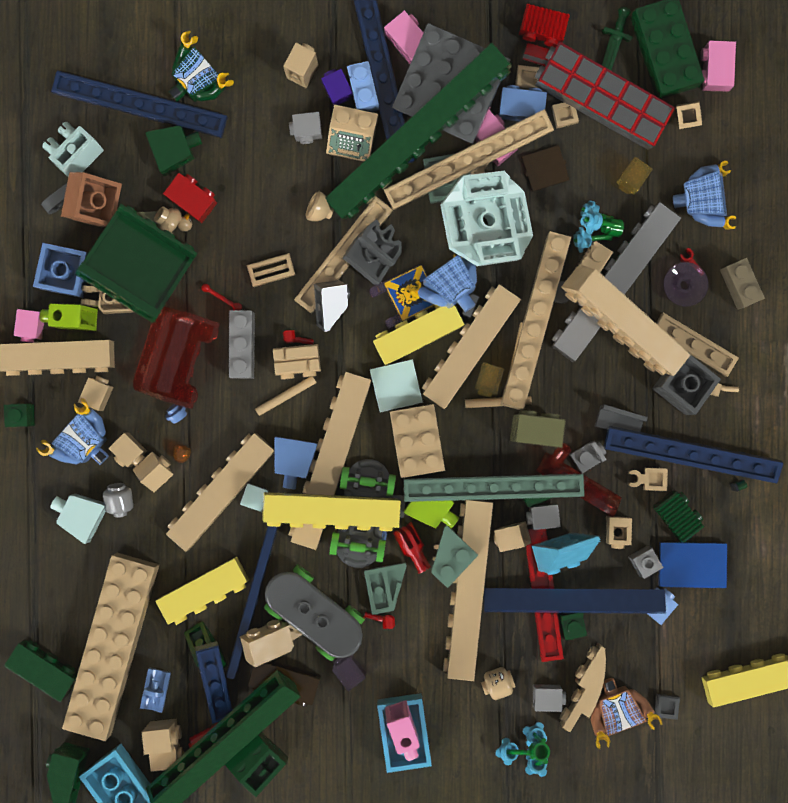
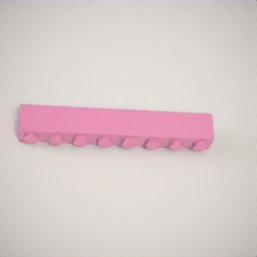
(406, 36)

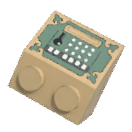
(351, 133)

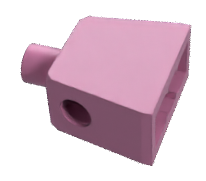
(402, 729)

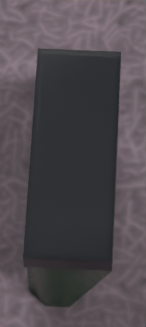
(738, 485)

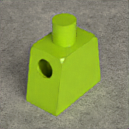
(70, 317)
(432, 512)

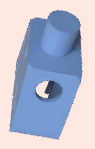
(293, 459)

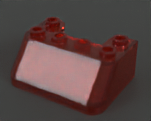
(171, 355)

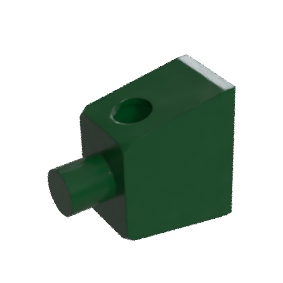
(172, 147)

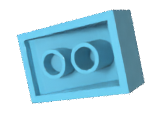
(563, 551)

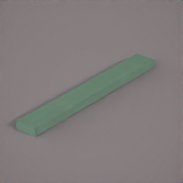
(494, 487)

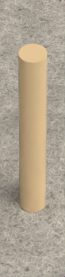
(285, 395)
(489, 402)

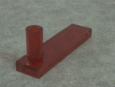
(593, 492)

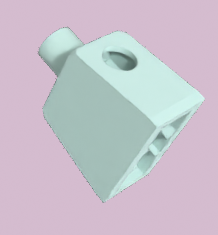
(79, 515)

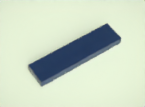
(214, 681)

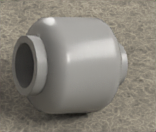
(118, 499)

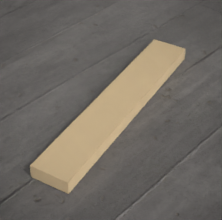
(335, 265)

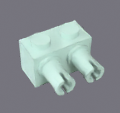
(75, 152)

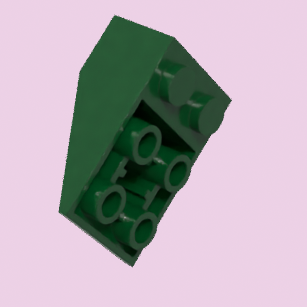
(257, 764)

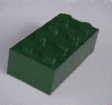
(667, 48)

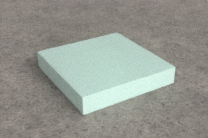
(396, 386)

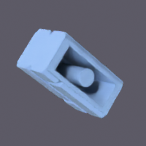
(363, 87)

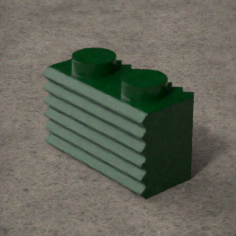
(679, 516)

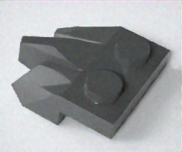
(374, 252)

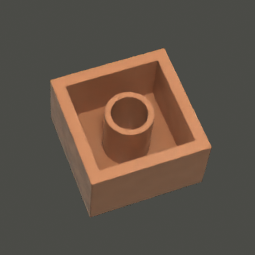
(90, 199)

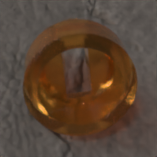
(181, 453)

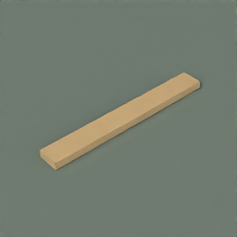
(469, 159)

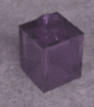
(349, 672)

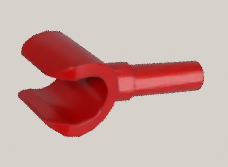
(690, 260)
(289, 337)
(388, 620)

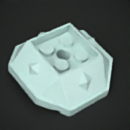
(504, 207)

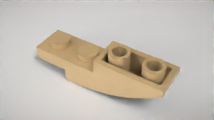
(591, 680)

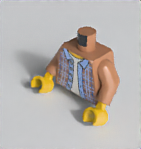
(619, 710)

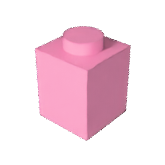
(28, 326)

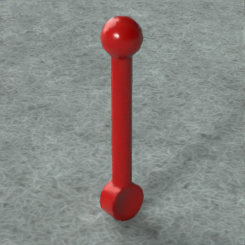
(236, 306)

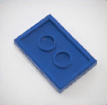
(693, 565)

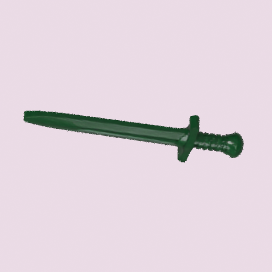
(615, 37)

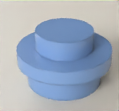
(175, 413)

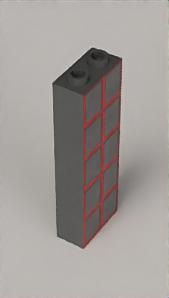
(603, 95)

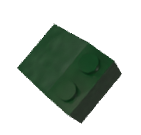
(64, 771)

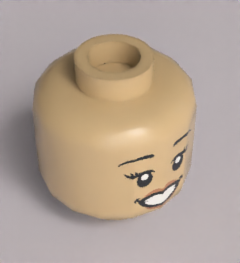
(498, 683)

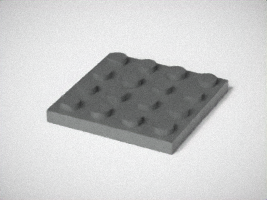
(434, 65)

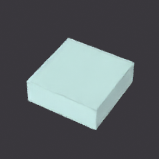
(253, 497)

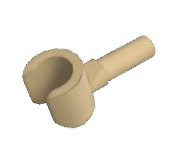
(720, 387)

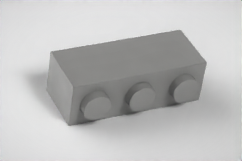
(241, 344)

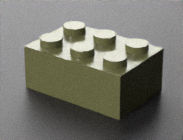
(541, 430)

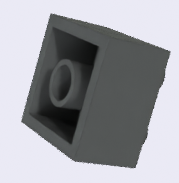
(688, 387)

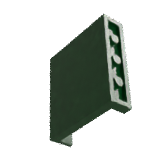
(136, 263)

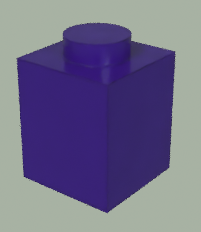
(337, 87)

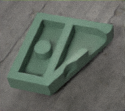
(452, 557)
(384, 586)

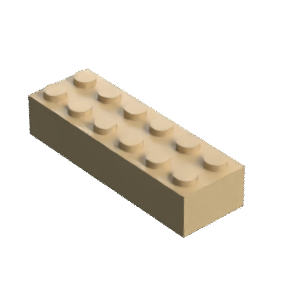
(625, 321)

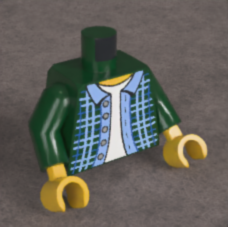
(195, 74)

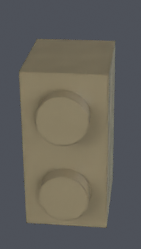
(742, 284)

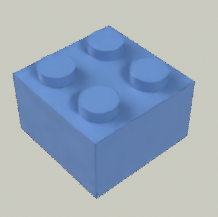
(57, 270)

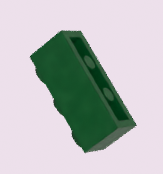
(42, 669)

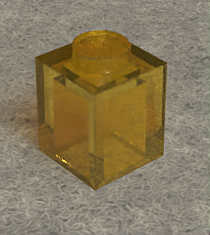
(634, 176)
(488, 379)

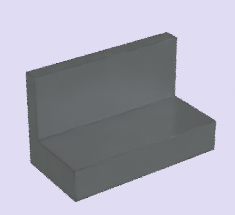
(618, 418)

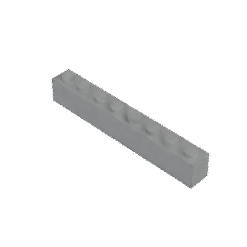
(621, 273)

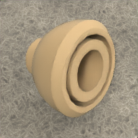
(319, 208)

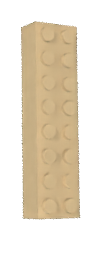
(110, 646)

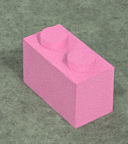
(718, 65)

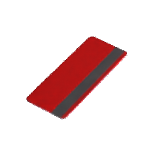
(535, 54)

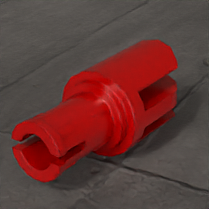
(412, 546)

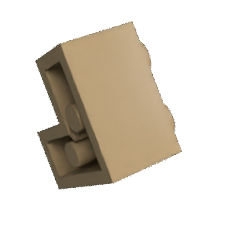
(162, 743)

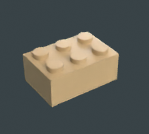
(417, 441)

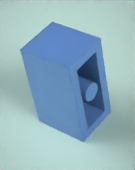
(519, 103)

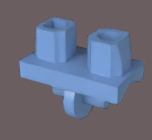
(155, 690)

